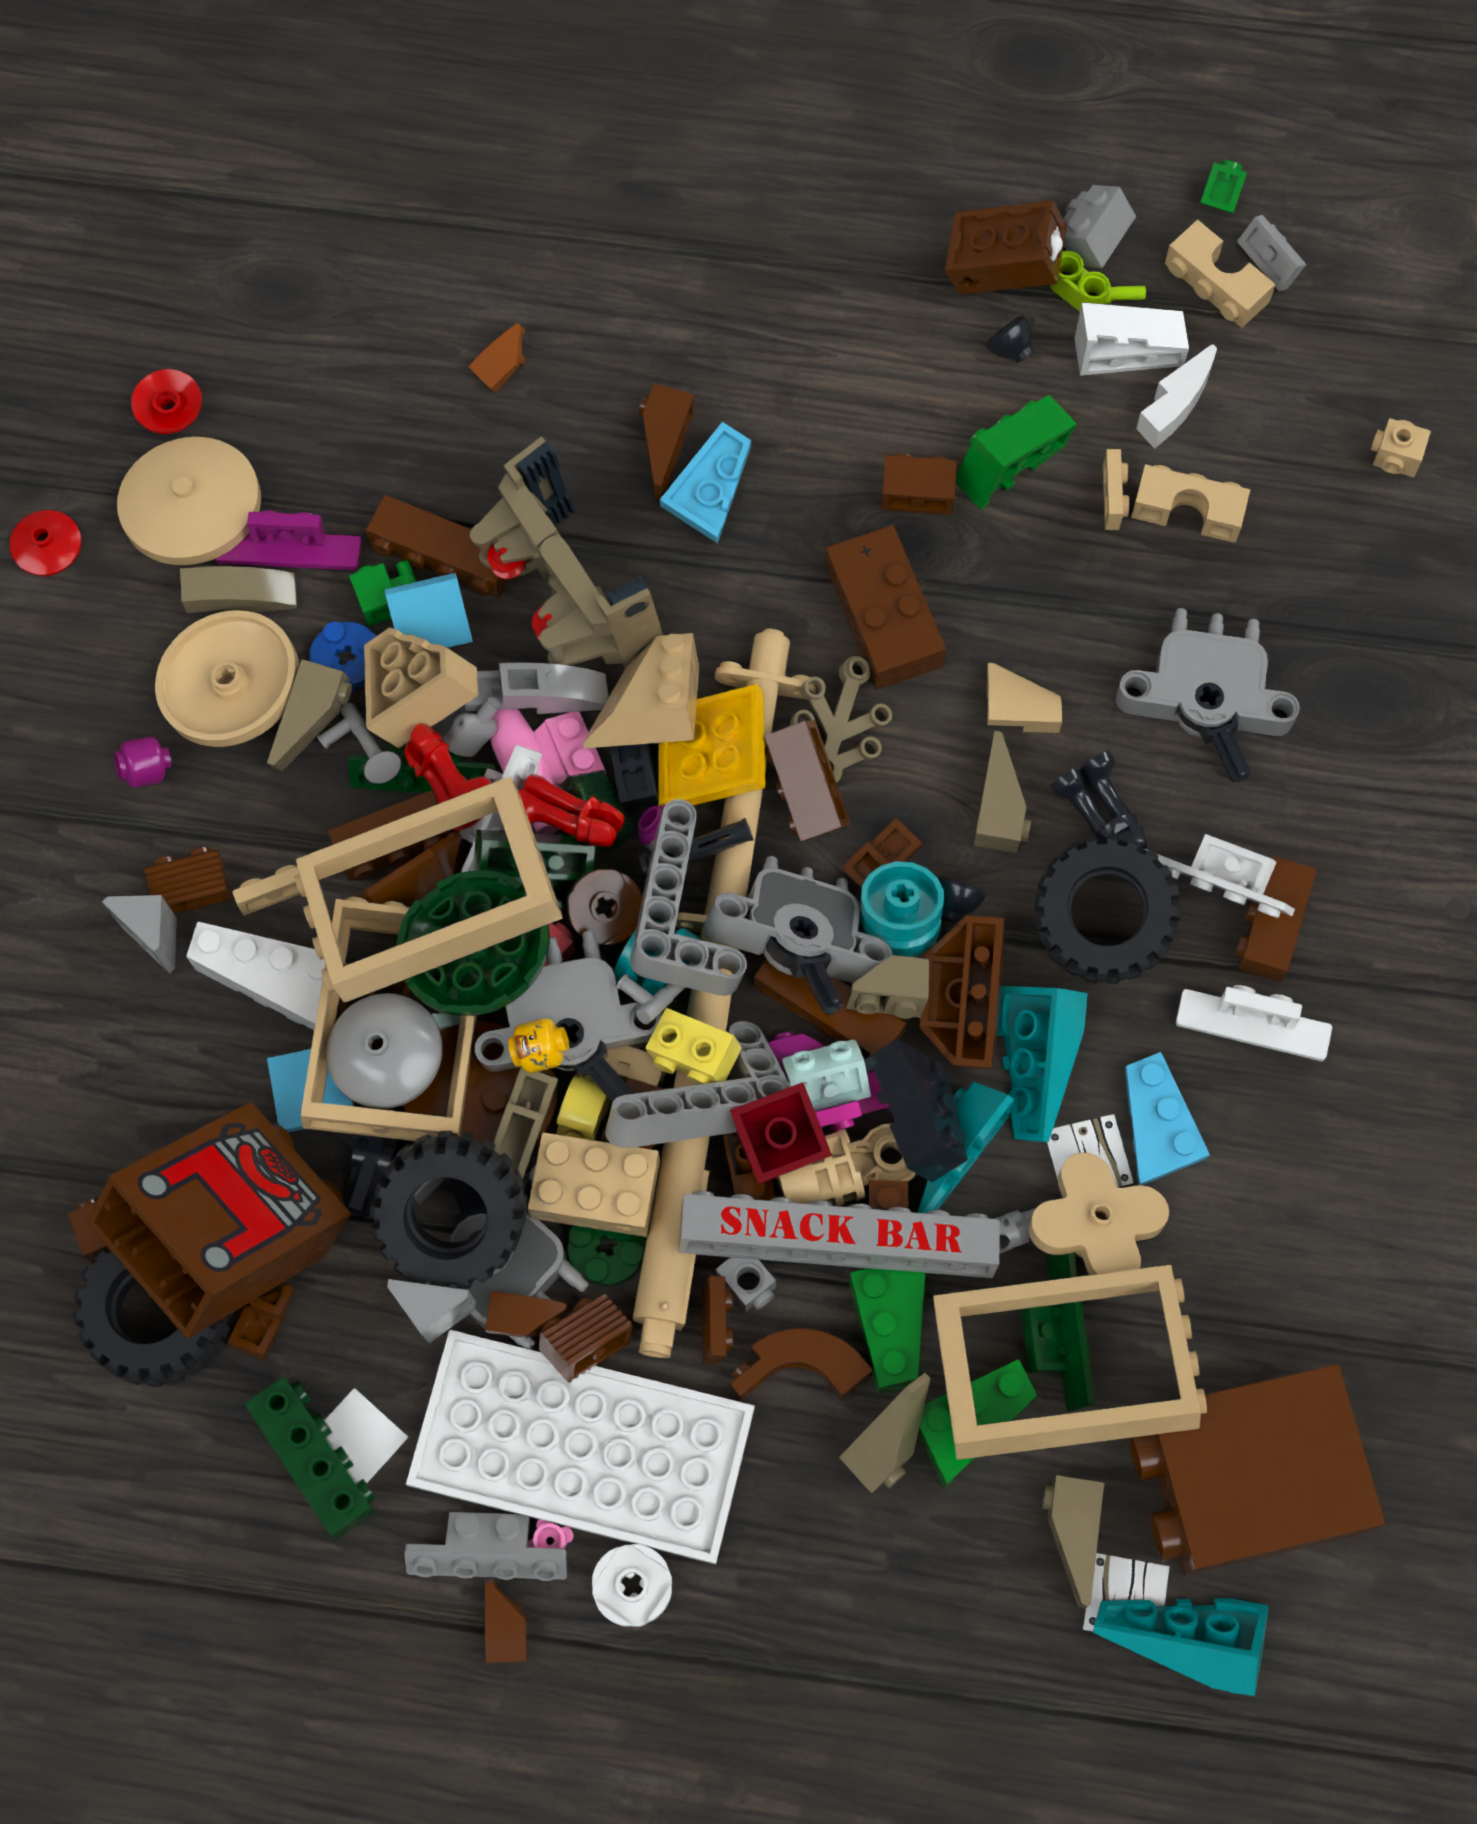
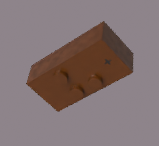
(885, 607)

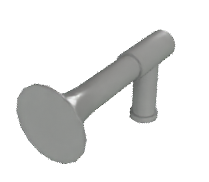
(381, 765)
(651, 1004)

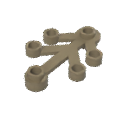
(837, 726)

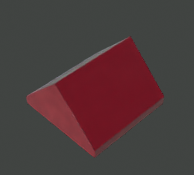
(780, 1133)

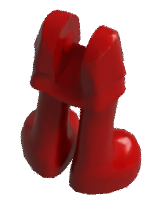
(432, 760)
(589, 820)

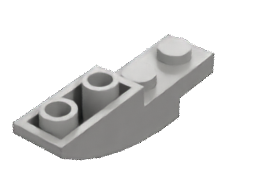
(541, 686)

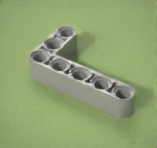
(665, 905)
(701, 1108)

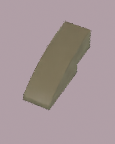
(237, 589)
(524, 1117)

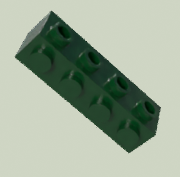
(310, 1457)

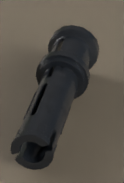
(738, 832)

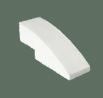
(1176, 398)

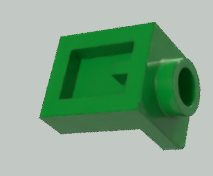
(1224, 186)

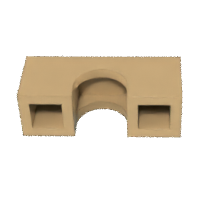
(1235, 294)
(1219, 503)

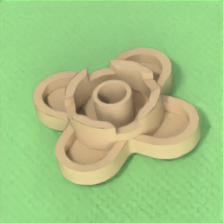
(1097, 1217)

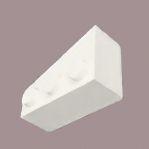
(1129, 339)

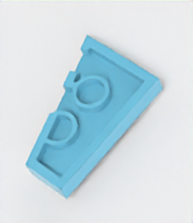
(709, 482)
(1161, 1123)

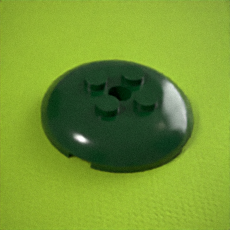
(489, 976)

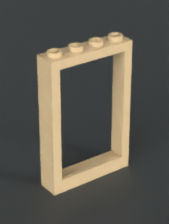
(386, 918)
(446, 943)
(1072, 1428)

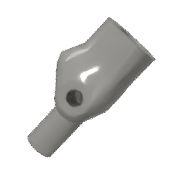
(472, 730)

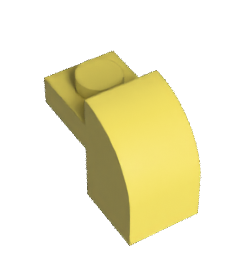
(582, 1109)

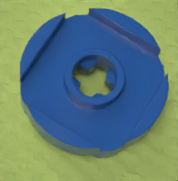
(337, 639)

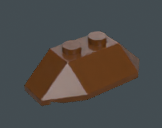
(418, 875)
(966, 992)

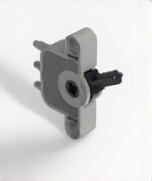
(800, 928)

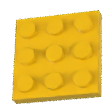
(725, 751)

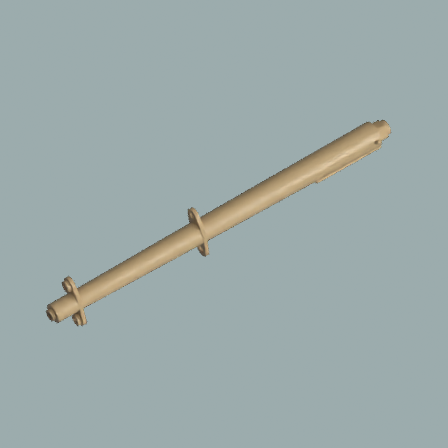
(664, 1272)

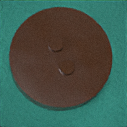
(485, 1093)

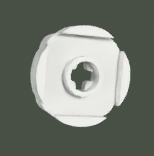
(655, 1581)

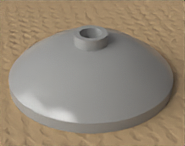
(403, 1063)

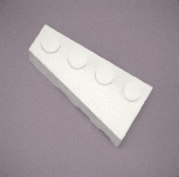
(263, 968)

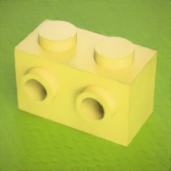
(692, 1048)

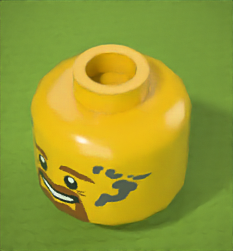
(538, 1045)

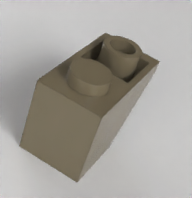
(892, 987)

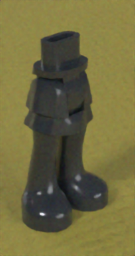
(1096, 774)

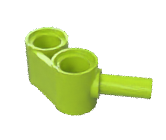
(1076, 286)

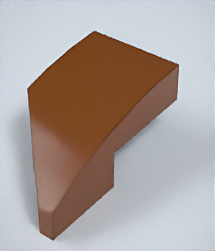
(500, 358)

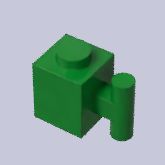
(370, 586)

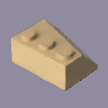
(653, 697)

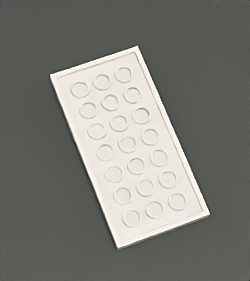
(582, 1454)

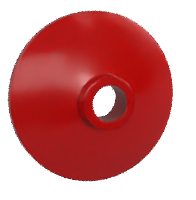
(163, 389)
(53, 553)

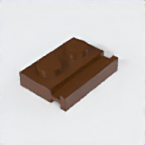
(715, 1334)

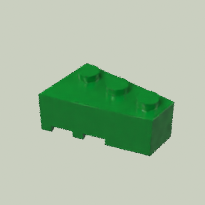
(996, 1399)

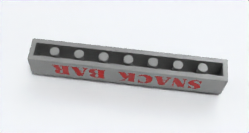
(839, 1235)

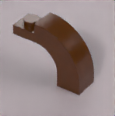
(805, 1349)

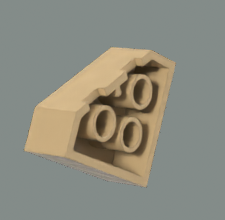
(412, 684)

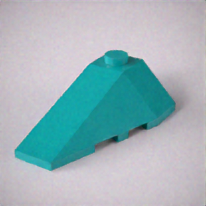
(1041, 1045)
(980, 1117)
(1204, 1642)

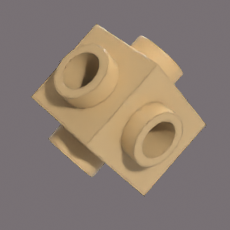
(1400, 447)

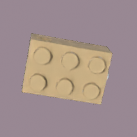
(593, 1184)

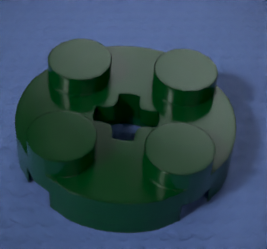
(598, 1267)

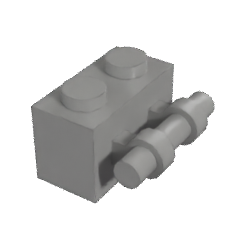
(1097, 223)

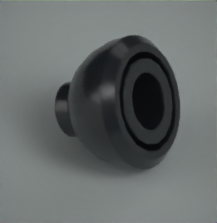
(1012, 340)
(959, 898)

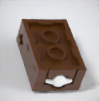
(1006, 247)

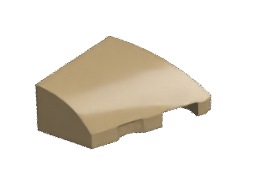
(1021, 702)

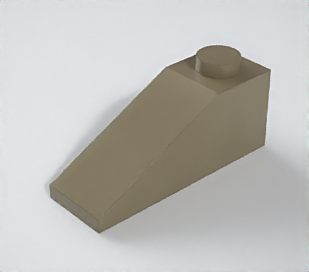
(309, 709)
(1002, 805)
(889, 1440)
(1075, 1524)

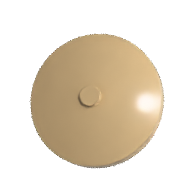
(188, 500)
(226, 678)

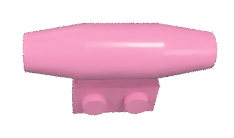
(558, 740)

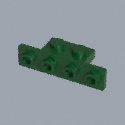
(406, 778)
(1058, 1339)

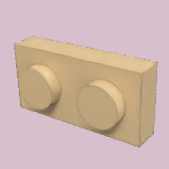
(1115, 503)
(259, 893)

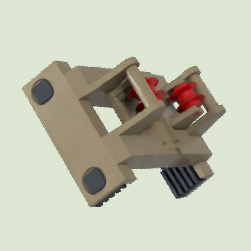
(523, 537)

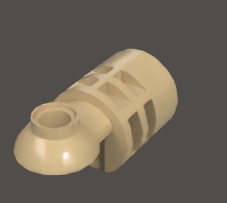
(846, 1171)

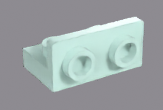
(830, 1074)

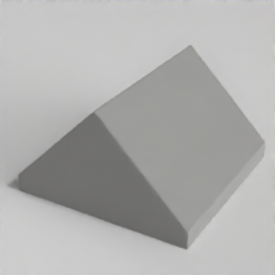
(148, 923)
(432, 1307)

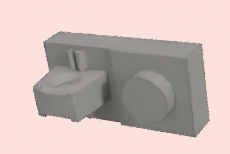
(1271, 252)

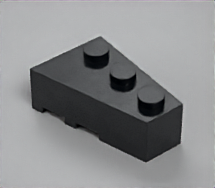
(922, 1109)

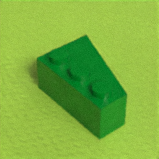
(1012, 446)
(891, 1323)

